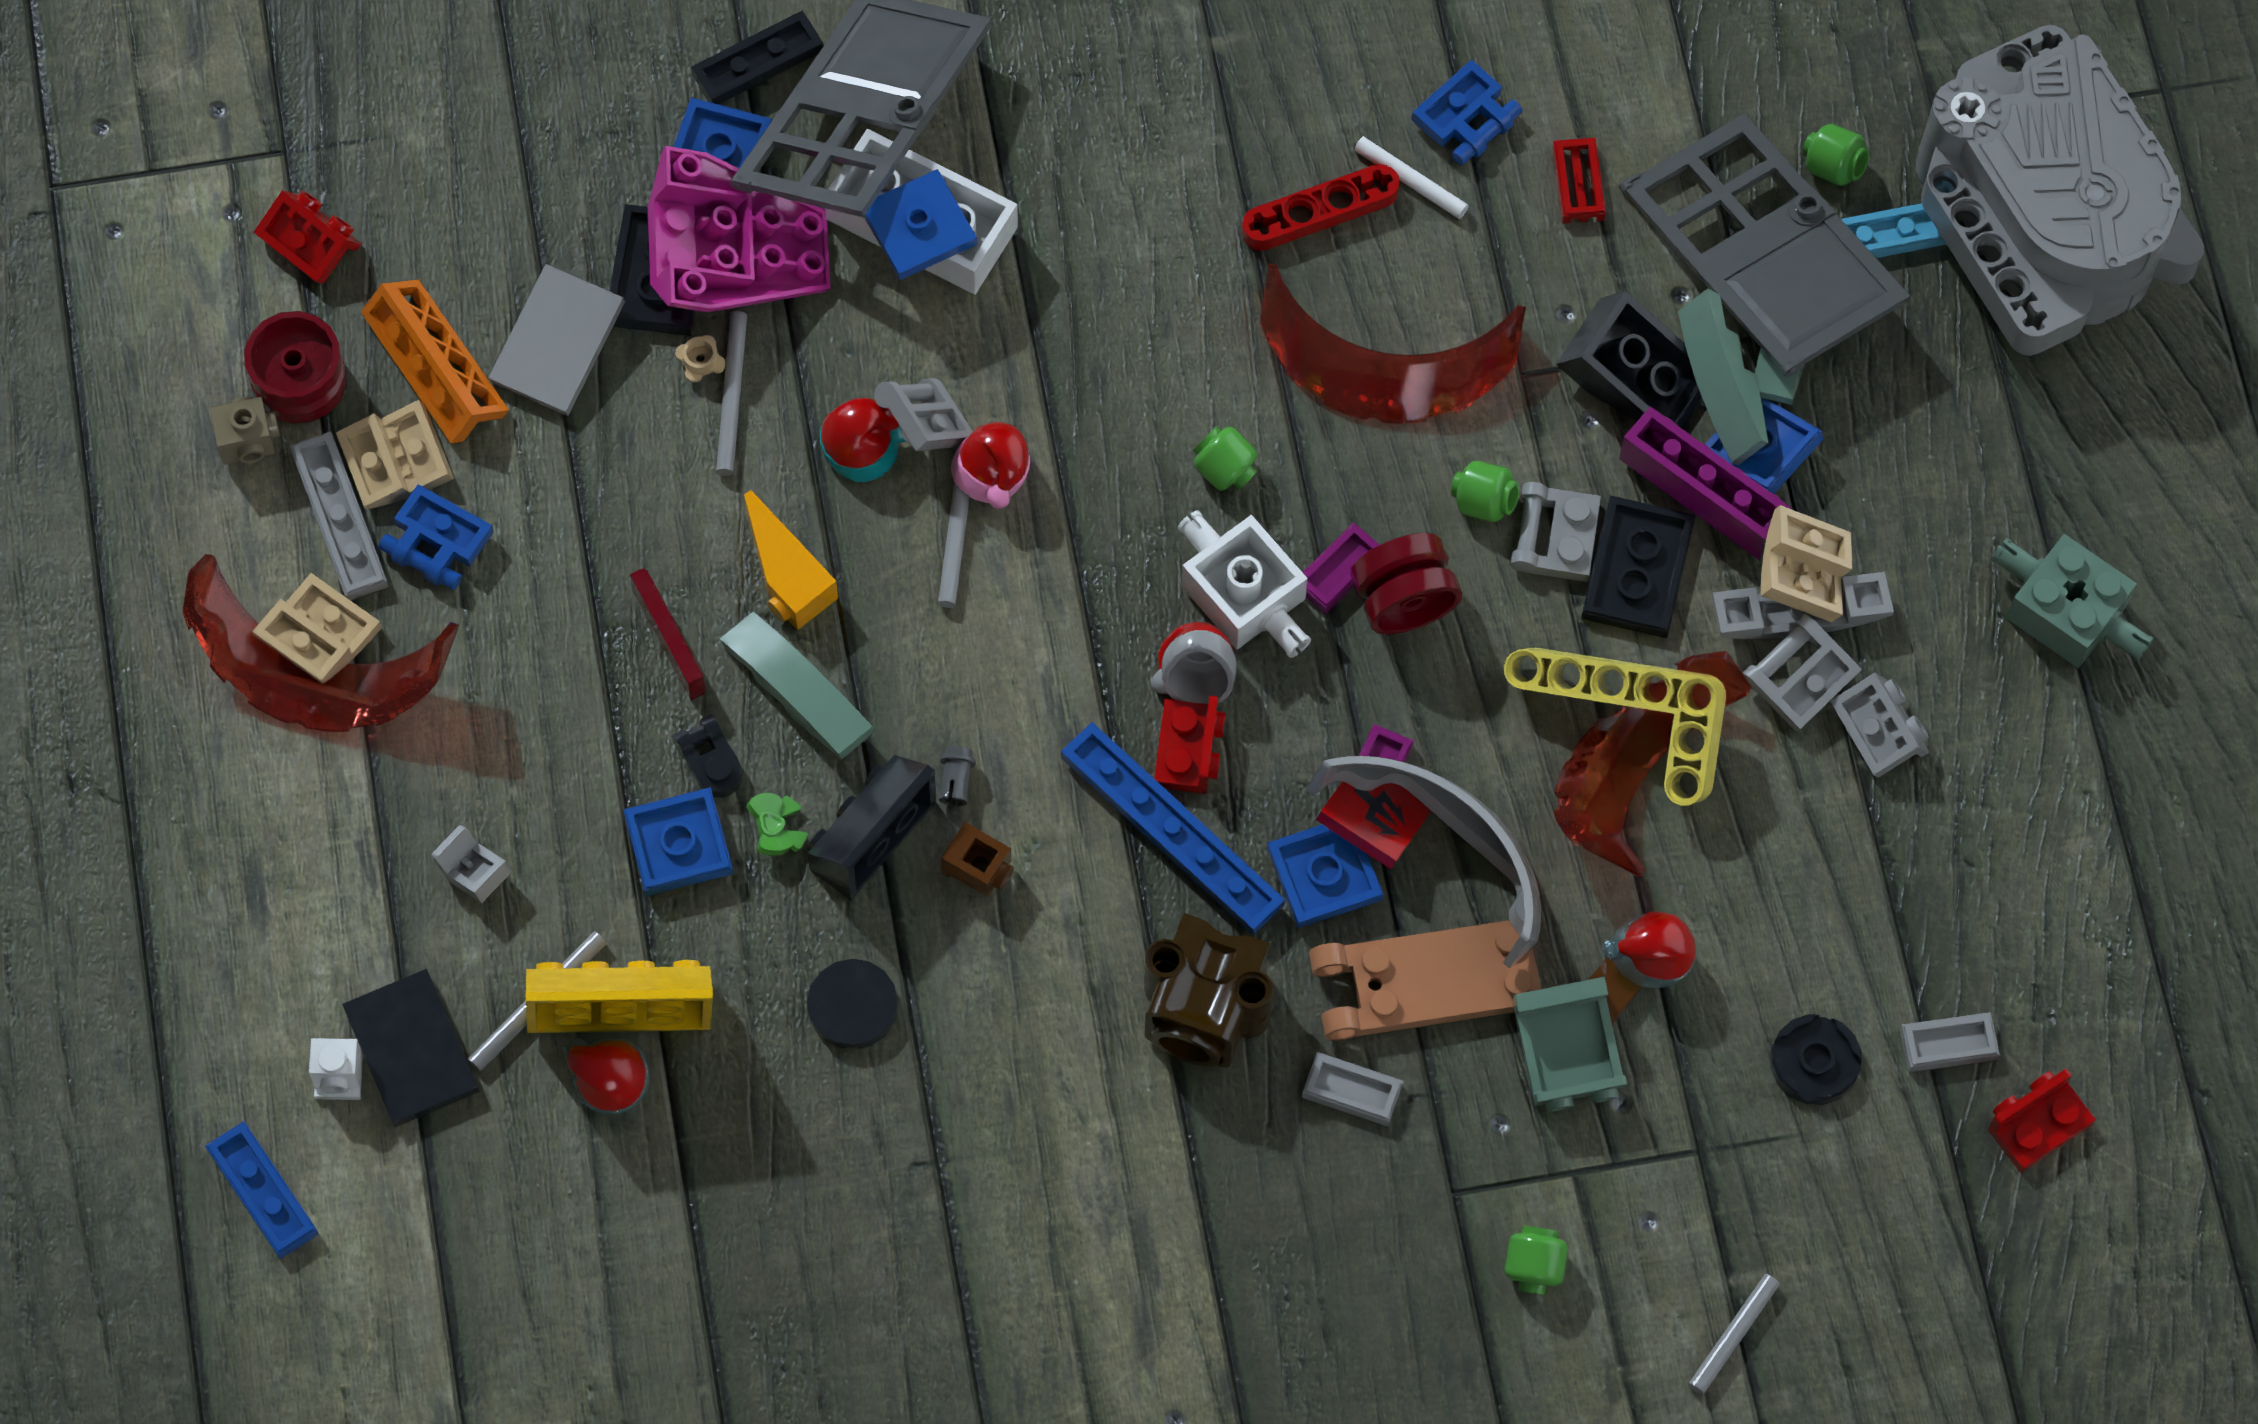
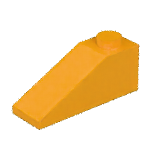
(792, 576)

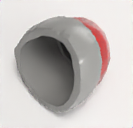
(1195, 664)

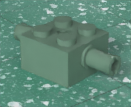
(2076, 575)

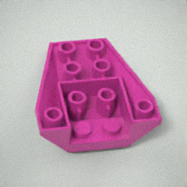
(727, 245)

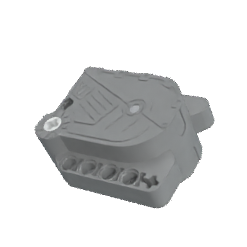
(2052, 189)

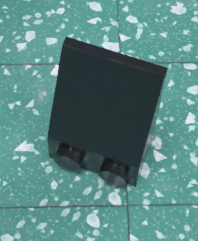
(1632, 361)

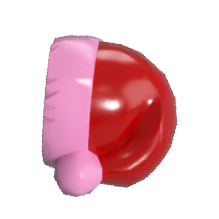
(991, 463)

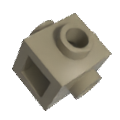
(244, 430)

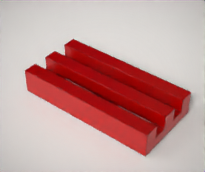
(1582, 211)

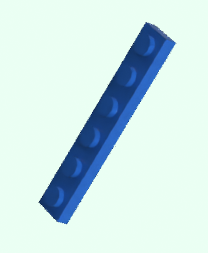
(1172, 828)

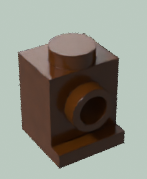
(974, 847)

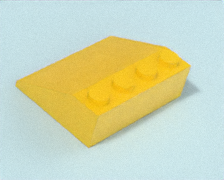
(618, 998)

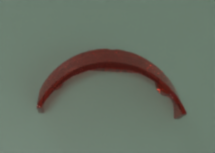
(1381, 383)
(277, 687)
(1618, 756)

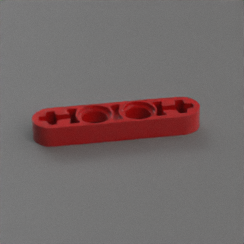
(1323, 212)

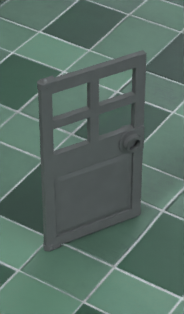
(878, 68)
(1788, 278)

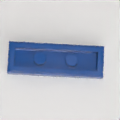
(261, 1190)

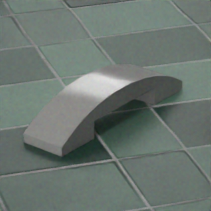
(1752, 616)

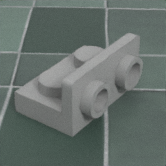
(1880, 724)

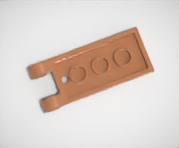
(1425, 979)

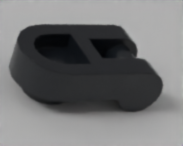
(716, 768)

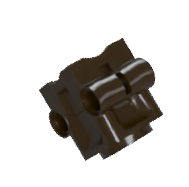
(1206, 993)

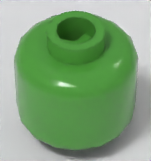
(1836, 154)
(1225, 458)
(1485, 491)
(1536, 1259)

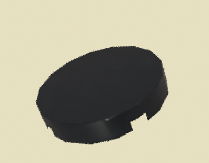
(852, 1004)
(1815, 1059)

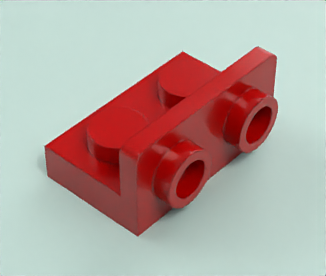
(306, 234)
(1186, 745)
(2040, 1120)

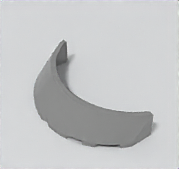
(1465, 816)

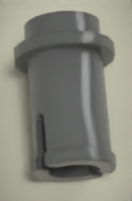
(956, 775)

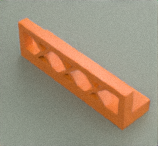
(426, 358)

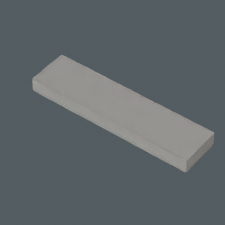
(339, 516)

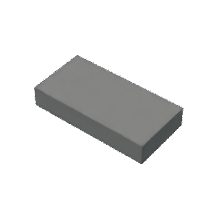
(1949, 1042)
(1352, 1089)

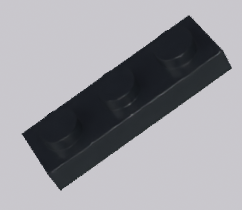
(757, 58)

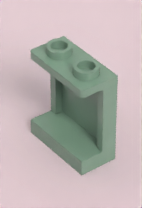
(1569, 1044)

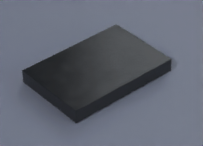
(631, 280)
(1638, 567)
(410, 1048)

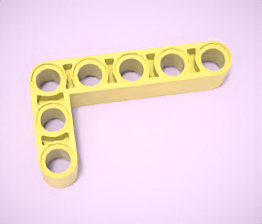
(1636, 694)

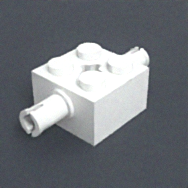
(1267, 585)

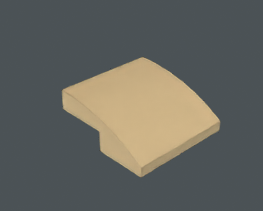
(394, 455)
(1805, 563)
(317, 629)

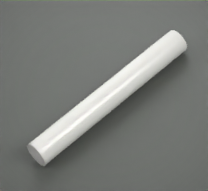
(1412, 178)

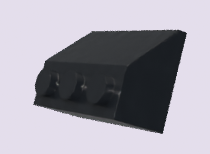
(872, 824)

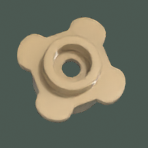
(700, 346)

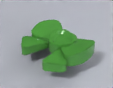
(769, 814)

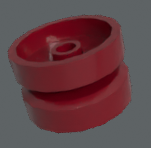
(295, 366)
(1406, 583)

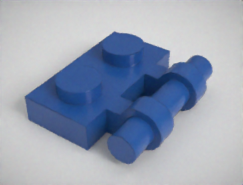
(1457, 104)
(441, 525)

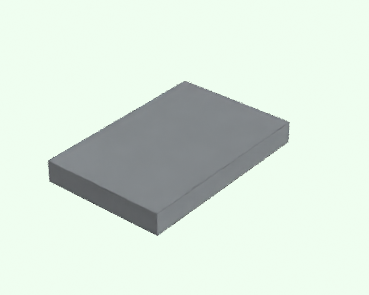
(556, 340)

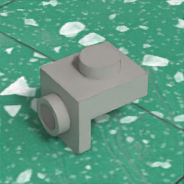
(470, 864)

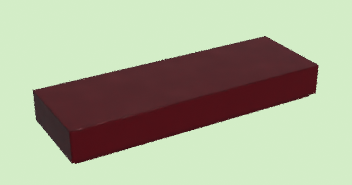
(668, 633)

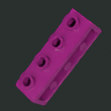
(1700, 480)

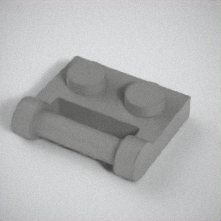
(925, 425)
(1570, 536)
(1812, 682)

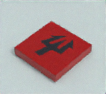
(1375, 819)

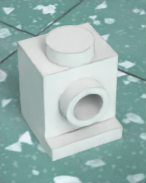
(336, 1068)

